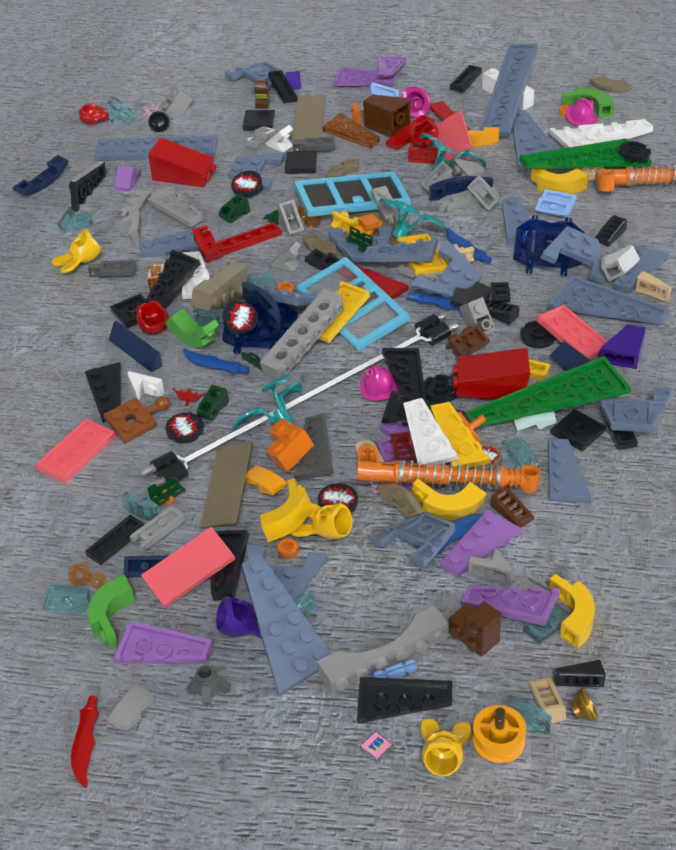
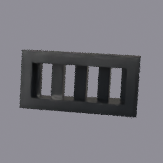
(612, 229)
(503, 311)
(581, 675)

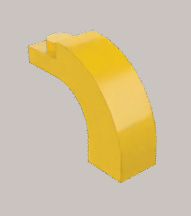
(570, 182)
(449, 506)
(289, 515)
(579, 624)

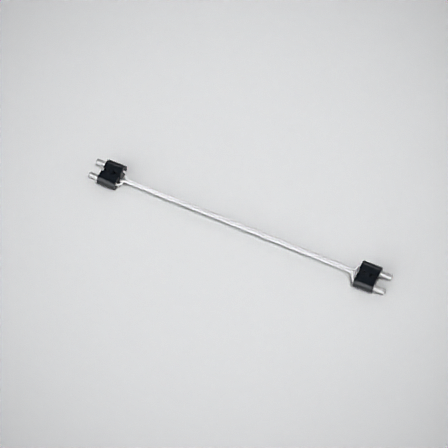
(168, 465)

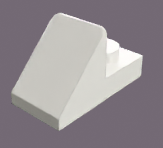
(280, 140)
(144, 384)

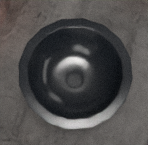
(158, 121)

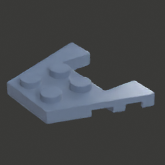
(256, 71)
(257, 164)
(579, 247)
(351, 250)
(457, 274)
(635, 414)
(422, 530)
(292, 578)

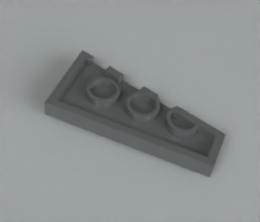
(318, 458)

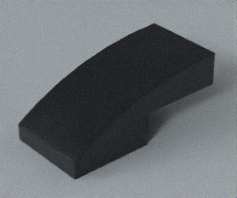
(320, 260)
(500, 292)

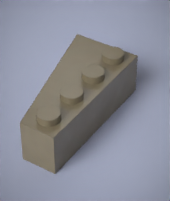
(221, 287)

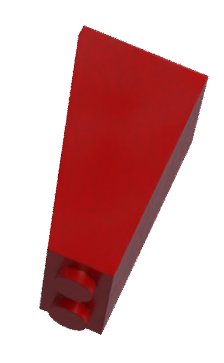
(180, 164)
(491, 374)

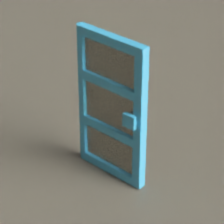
(347, 193)

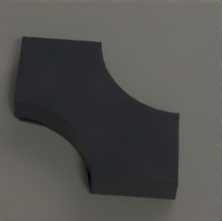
(464, 296)

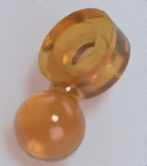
(311, 222)
(96, 580)

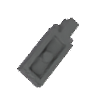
(314, 144)
(113, 268)

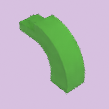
(602, 105)
(188, 330)
(103, 605)

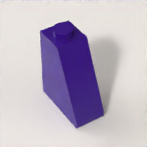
(625, 347)

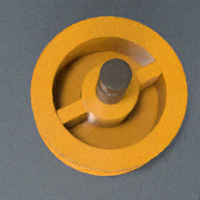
(499, 734)

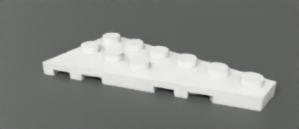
(598, 133)

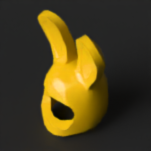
(81, 250)
(327, 521)
(443, 749)

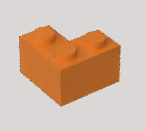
(289, 444)

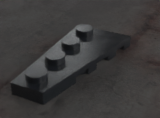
(84, 184)
(174, 275)
(406, 370)
(105, 387)
(395, 410)
(226, 580)
(396, 697)

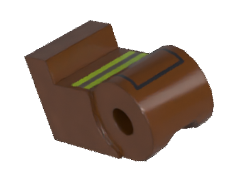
(261, 94)

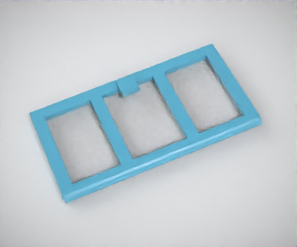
(374, 318)

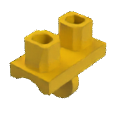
(342, 220)

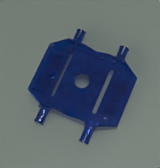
(544, 232)
(263, 333)

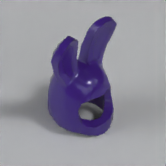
(236, 618)

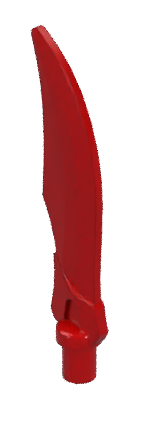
(84, 741)

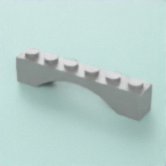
(345, 668)

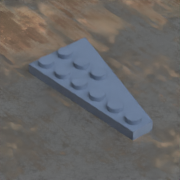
(528, 137)
(594, 299)
(284, 630)

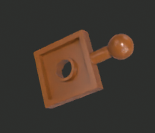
(134, 409)

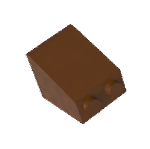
(386, 114)

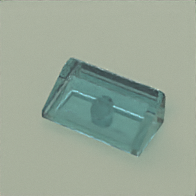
(205, 317)
(66, 599)

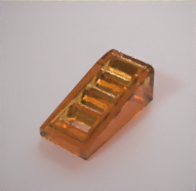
(153, 272)

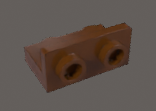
(467, 341)

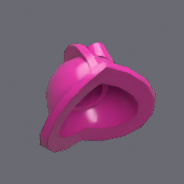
(419, 101)
(581, 113)
(377, 384)

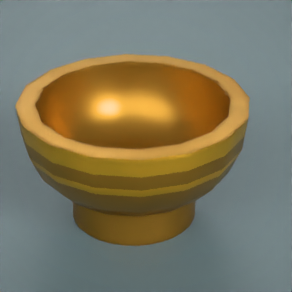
(583, 706)

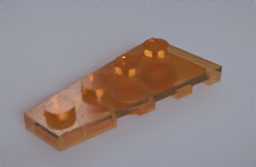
(350, 130)

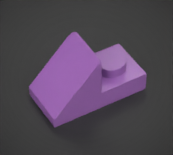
(126, 178)

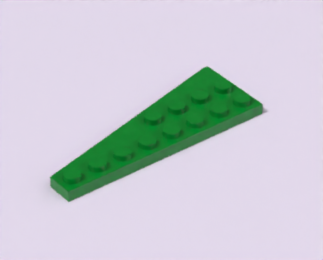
(584, 156)
(573, 387)

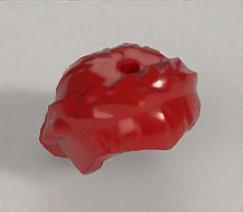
(93, 113)
(425, 127)
(152, 317)

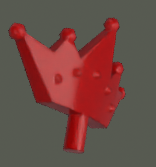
(188, 396)

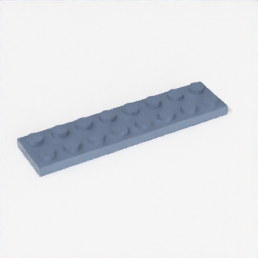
(509, 87)
(138, 148)

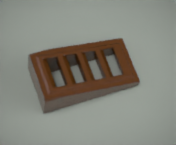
(504, 497)

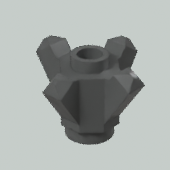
(207, 684)

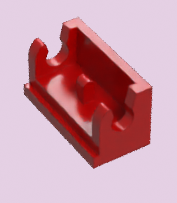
(422, 155)
(206, 244)

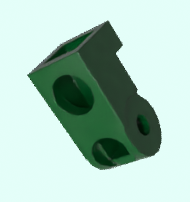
(234, 208)
(212, 403)

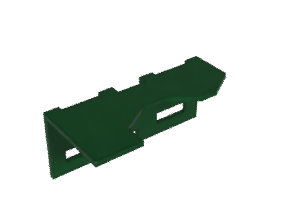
(273, 217)
(362, 236)
(255, 361)
(154, 490)

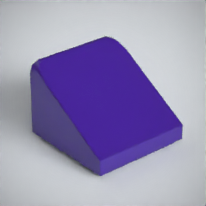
(294, 79)

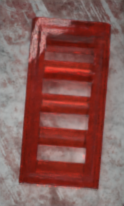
(399, 438)

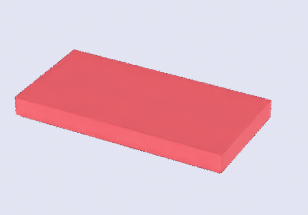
(454, 134)
(570, 328)
(75, 450)
(188, 567)

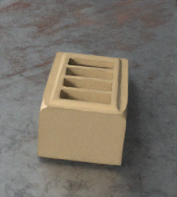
(644, 284)
(549, 699)

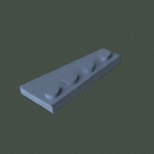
(514, 216)
(179, 242)
(402, 252)
(649, 260)

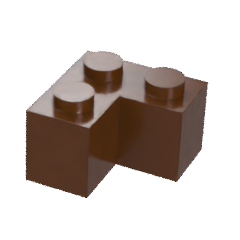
(476, 627)

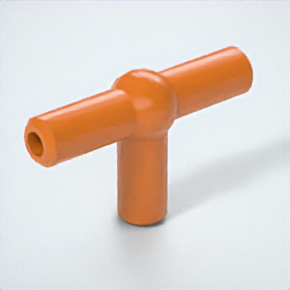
(472, 425)

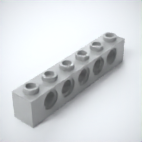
(302, 334)

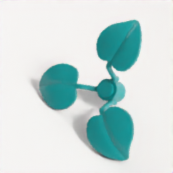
(441, 147)
(402, 227)
(281, 412)

